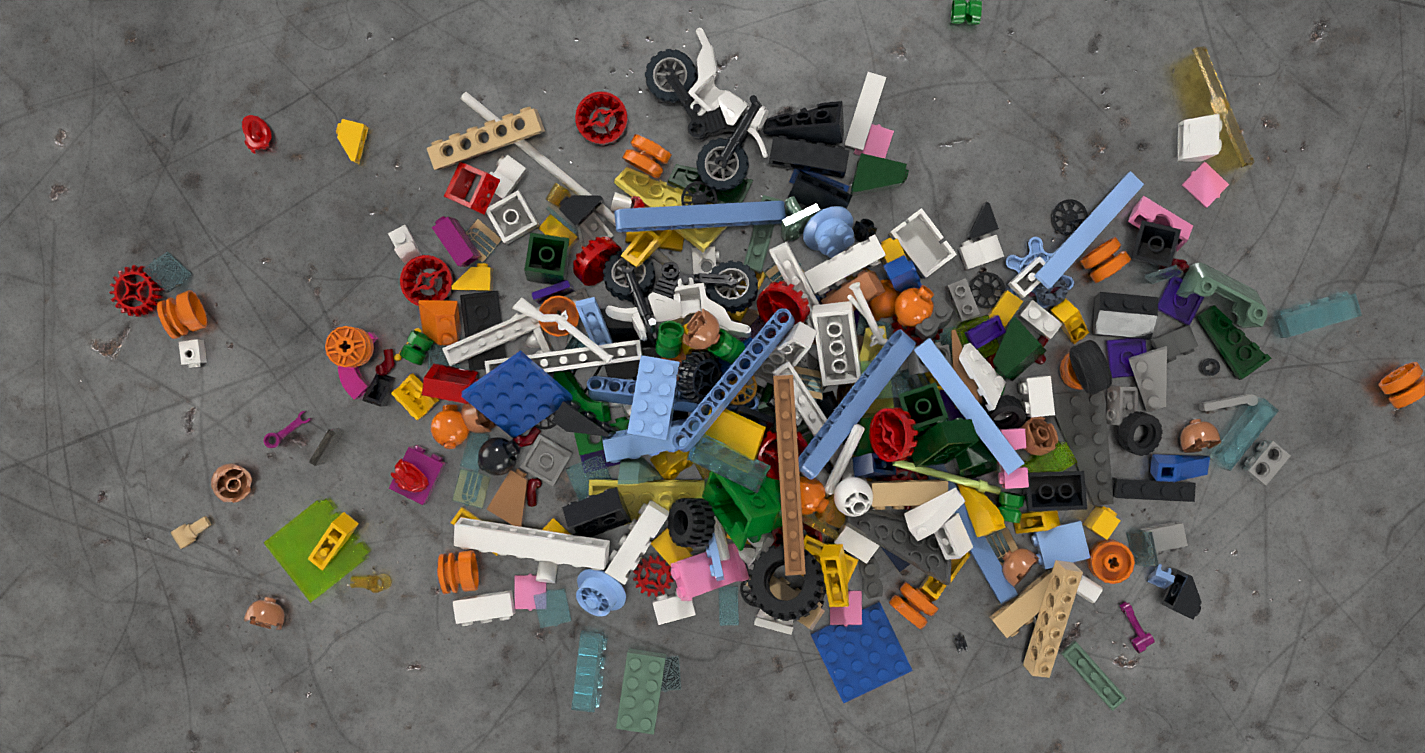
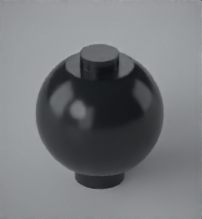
(498, 456)

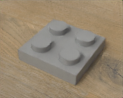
(546, 460)

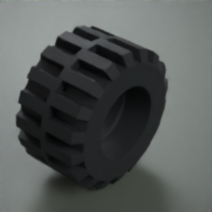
(691, 522)

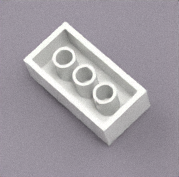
(837, 343)

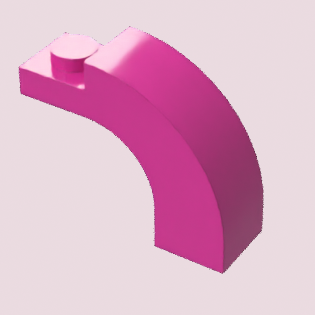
(352, 378)

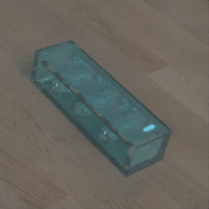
(1318, 315)
(1243, 434)
(729, 463)
(588, 671)

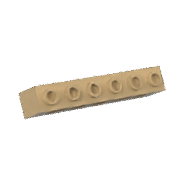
(532, 127)
(1052, 618)

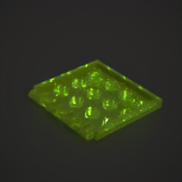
(298, 539)

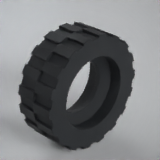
(1004, 404)
(1152, 436)

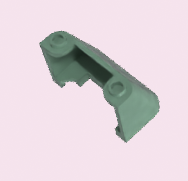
(1207, 280)

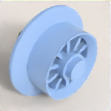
(599, 592)

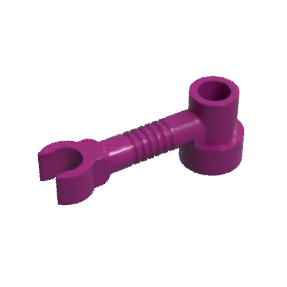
(283, 433)
(1142, 640)

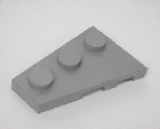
(1151, 377)

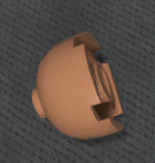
(702, 330)
(475, 420)
(1039, 436)
(1199, 436)
(231, 483)
(1018, 565)
(265, 613)

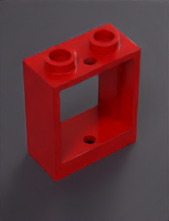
(461, 183)
(448, 382)

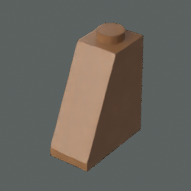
(511, 498)

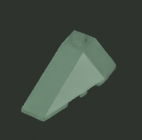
(637, 471)

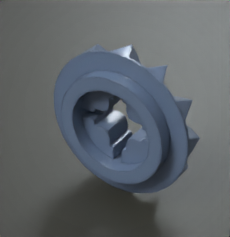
(1048, 298)

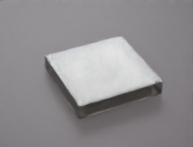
(326, 446)

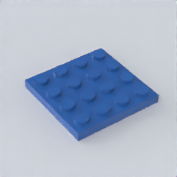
(516, 395)
(863, 654)

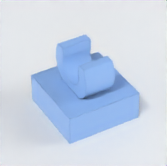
(1161, 578)

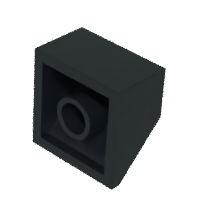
(580, 207)
(1156, 244)
(1183, 596)

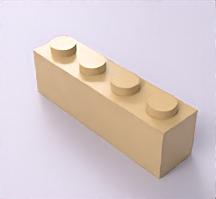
(905, 492)
(782, 591)
(1022, 607)

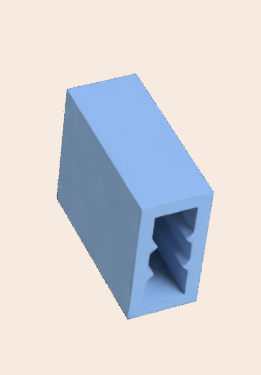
(1061, 543)

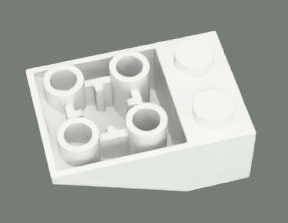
(1199, 138)

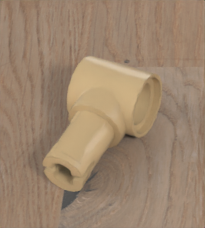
(186, 534)

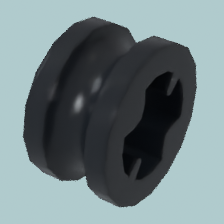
(1206, 363)
(960, 643)

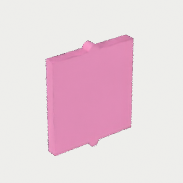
(877, 141)
(1205, 184)
(525, 588)
(848, 615)

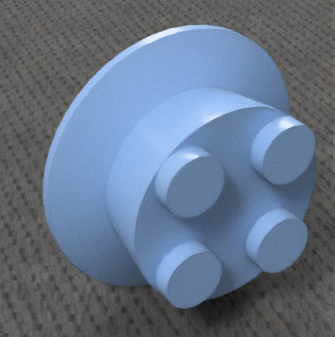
(829, 231)

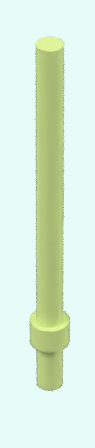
(980, 485)

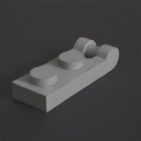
(1228, 403)

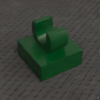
(766, 392)

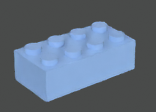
(654, 398)

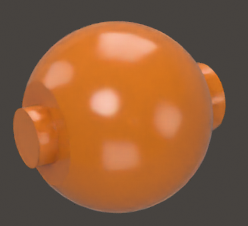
(884, 304)
(914, 306)
(449, 427)
(812, 496)

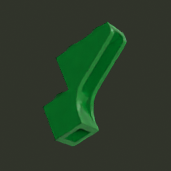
(569, 382)

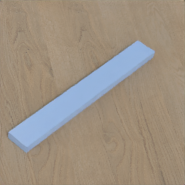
(1088, 230)
(969, 406)

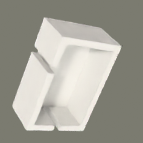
(921, 245)

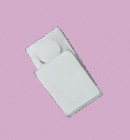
(404, 244)

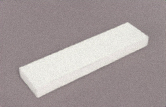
(865, 111)

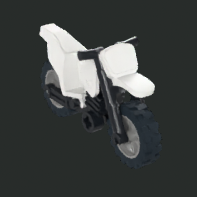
(710, 110)
(679, 294)

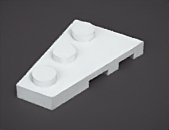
(985, 376)

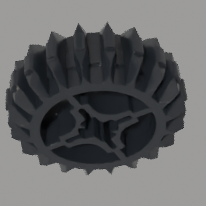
(698, 375)

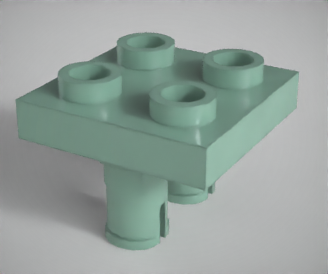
(796, 219)

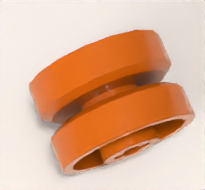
(648, 154)
(1107, 262)
(1404, 385)
(1121, 561)
(914, 604)

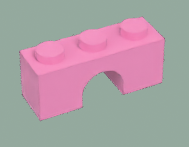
(1154, 213)
(1019, 477)

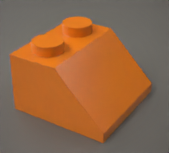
(440, 321)

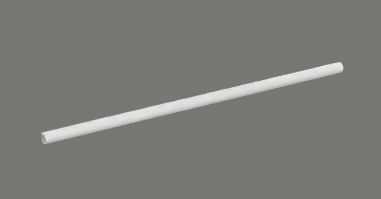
(550, 167)

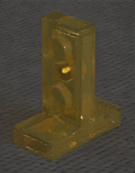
(826, 516)

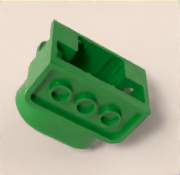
(743, 511)

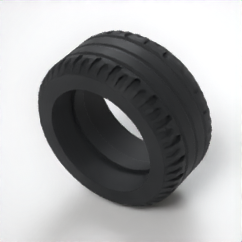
(1090, 367)

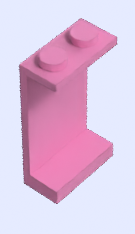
(695, 578)

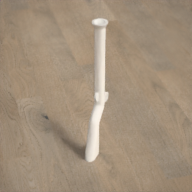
(526, 308)
(877, 332)

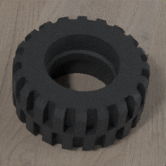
(780, 609)

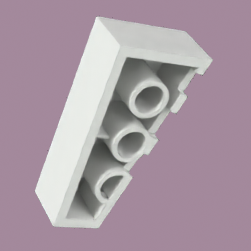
(844, 264)
(790, 349)
(637, 541)

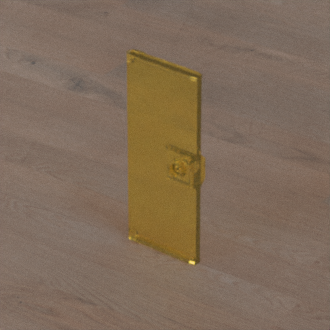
(1221, 106)

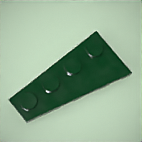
(684, 175)
(1238, 351)

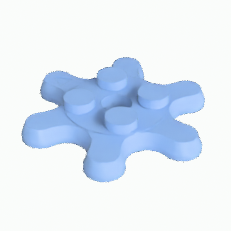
(1035, 250)

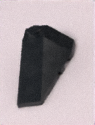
(814, 125)

